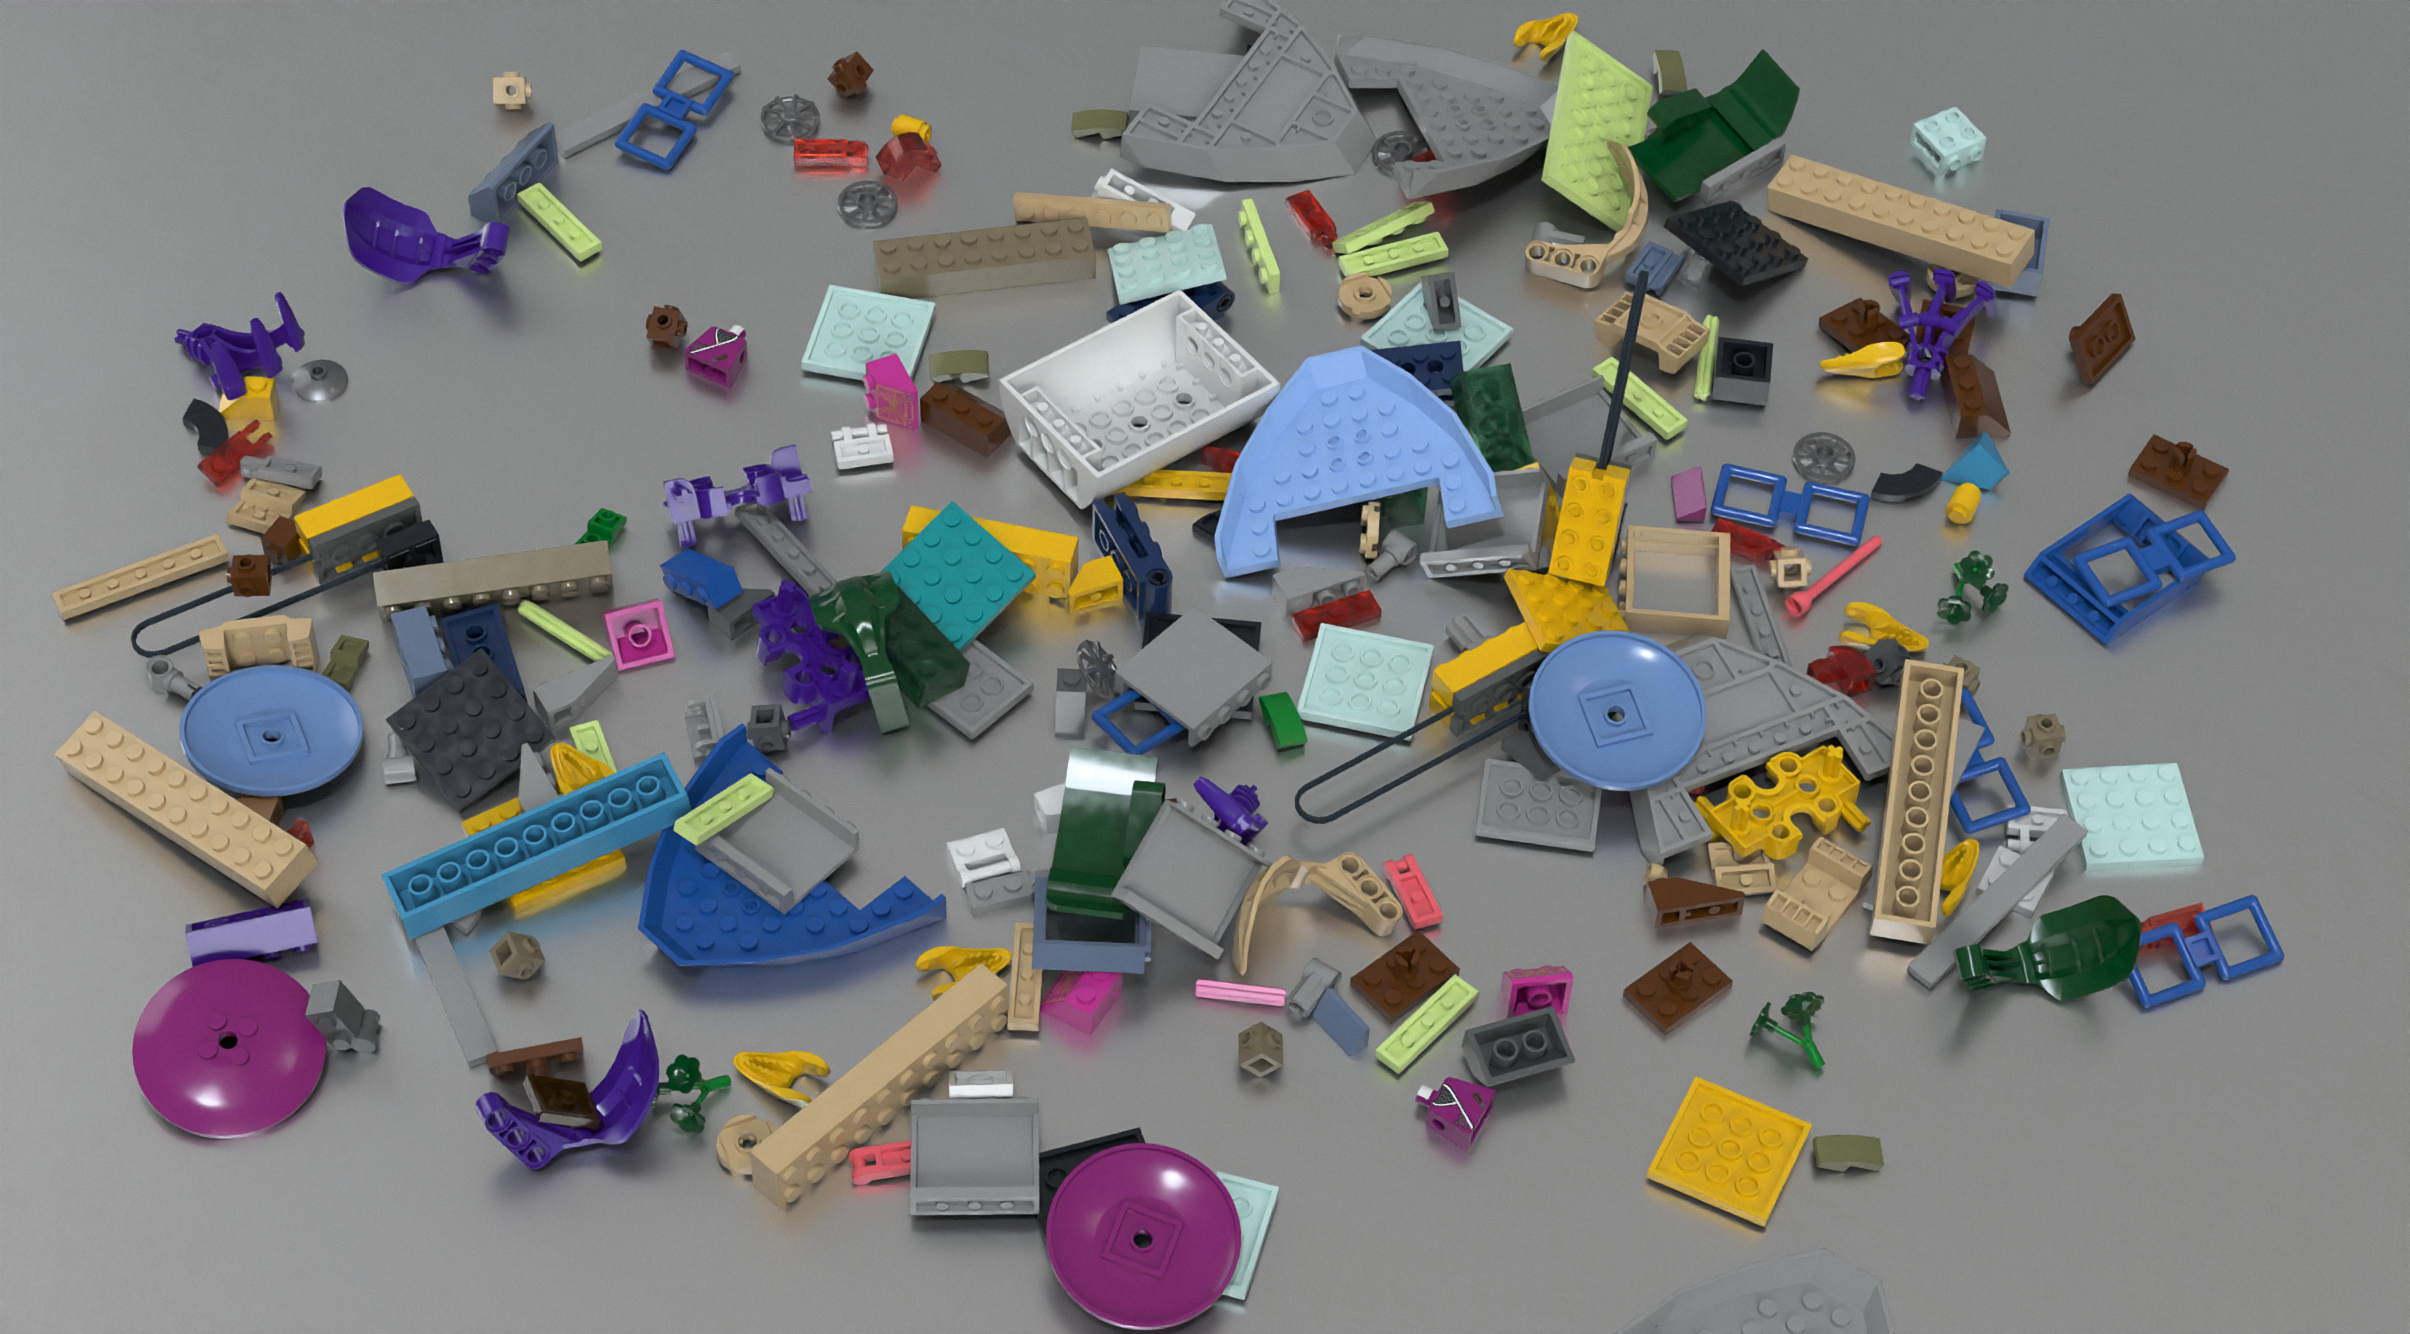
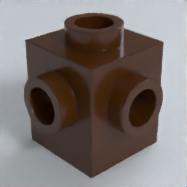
(850, 74)
(666, 327)
(250, 575)

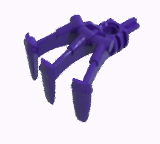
(1946, 291)
(239, 353)
(1233, 810)

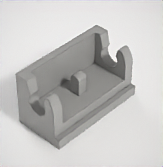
(703, 726)

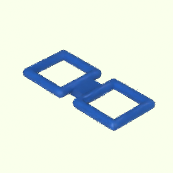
(674, 110)
(1790, 505)
(2154, 559)
(1100, 718)
(1978, 767)
(2204, 950)

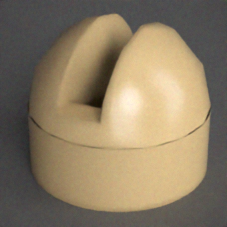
(1654, 872)

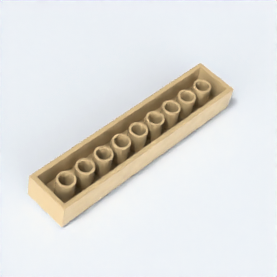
(1901, 220)
(1917, 802)
(186, 809)
(879, 1086)

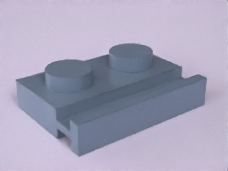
(1659, 263)

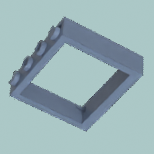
(1083, 954)

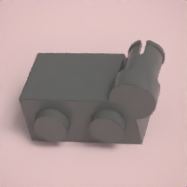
(342, 1017)

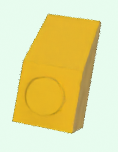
(258, 402)
(1095, 585)

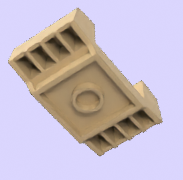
(1660, 329)
(259, 642)
(1817, 894)

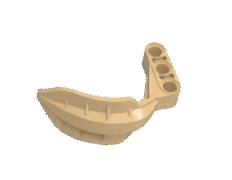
(1596, 256)
(1328, 877)

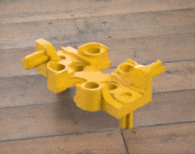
(1776, 835)

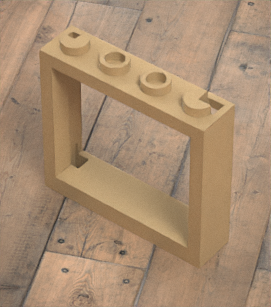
(1676, 542)

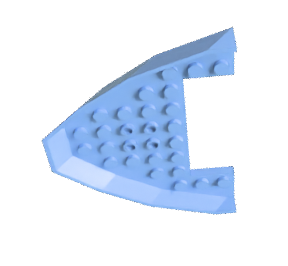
(1344, 436)

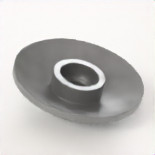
(319, 381)

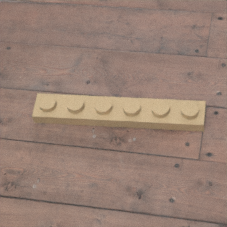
(1098, 211)
(140, 576)

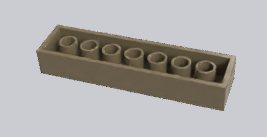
(985, 259)
(495, 579)

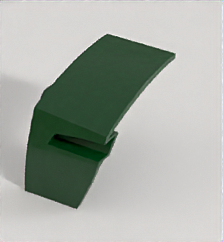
(1709, 133)
(1102, 822)

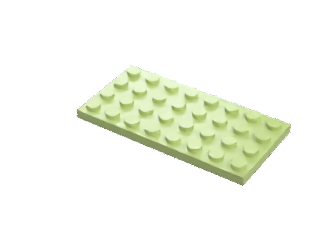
(1594, 104)

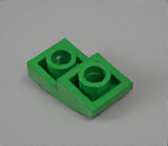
(604, 526)
(1284, 720)

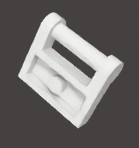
(981, 851)

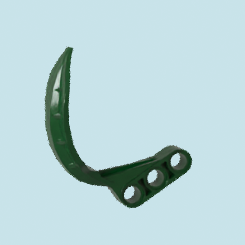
(859, 613)
(2066, 953)

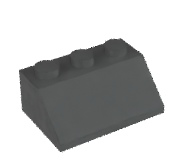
(1516, 1047)

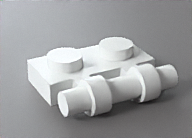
(862, 446)
(2031, 825)

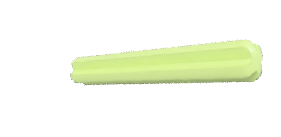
(1706, 360)
(563, 631)

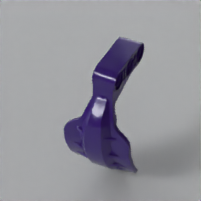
(404, 244)
(619, 1098)

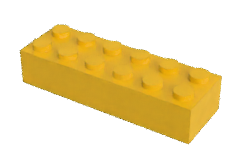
(1046, 553)

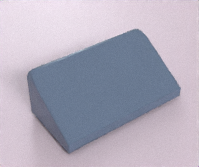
(1341, 1023)

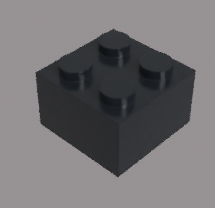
(1742, 371)

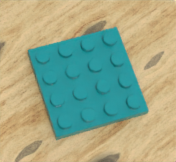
(959, 575)

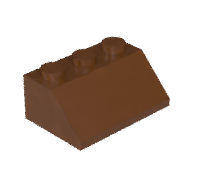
(1973, 398)
(964, 417)

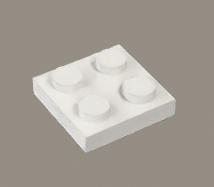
(2001, 862)
(981, 1084)

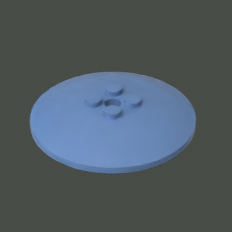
(1623, 675)
(235, 714)

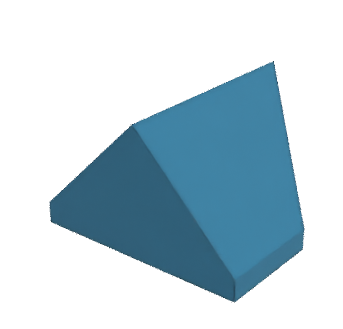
(1978, 465)

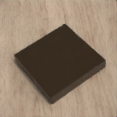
(561, 1101)

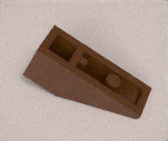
(1688, 901)

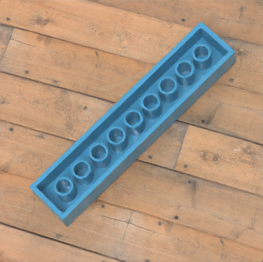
(536, 845)

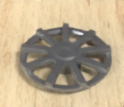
(790, 117)
(1399, 151)
(867, 203)
(1824, 456)
(1097, 668)

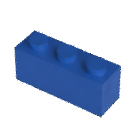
(701, 578)

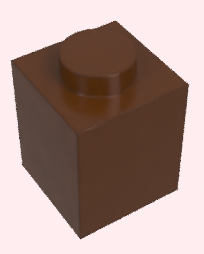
(281, 541)

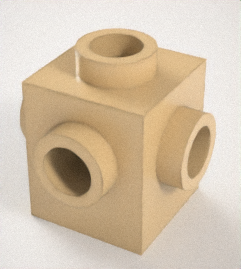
(501, 89)
(1794, 576)

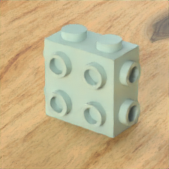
(1948, 140)

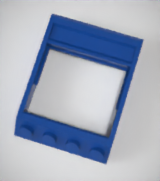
(2068, 588)

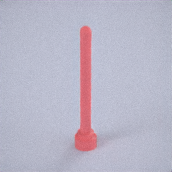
(1800, 602)

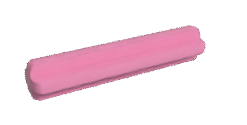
(1240, 992)

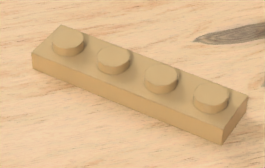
(1025, 983)

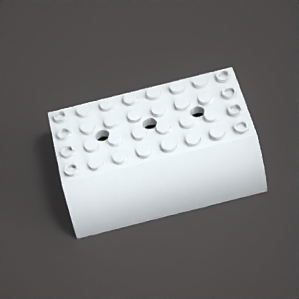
(1081, 402)

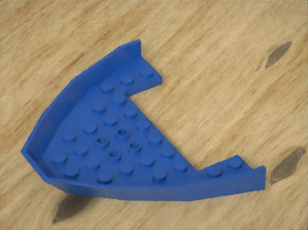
(716, 922)

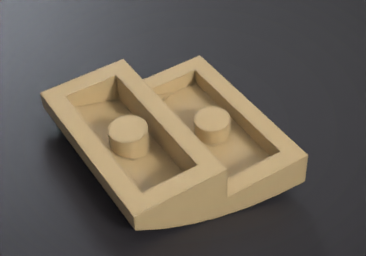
(263, 503)
(1749, 874)

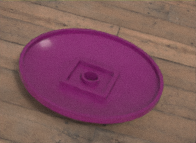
(237, 1088)
(1151, 1194)

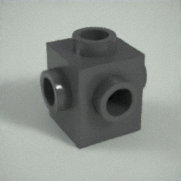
(1888, 660)
(768, 727)

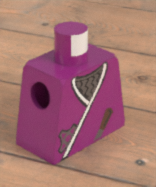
(718, 355)
(1457, 1110)

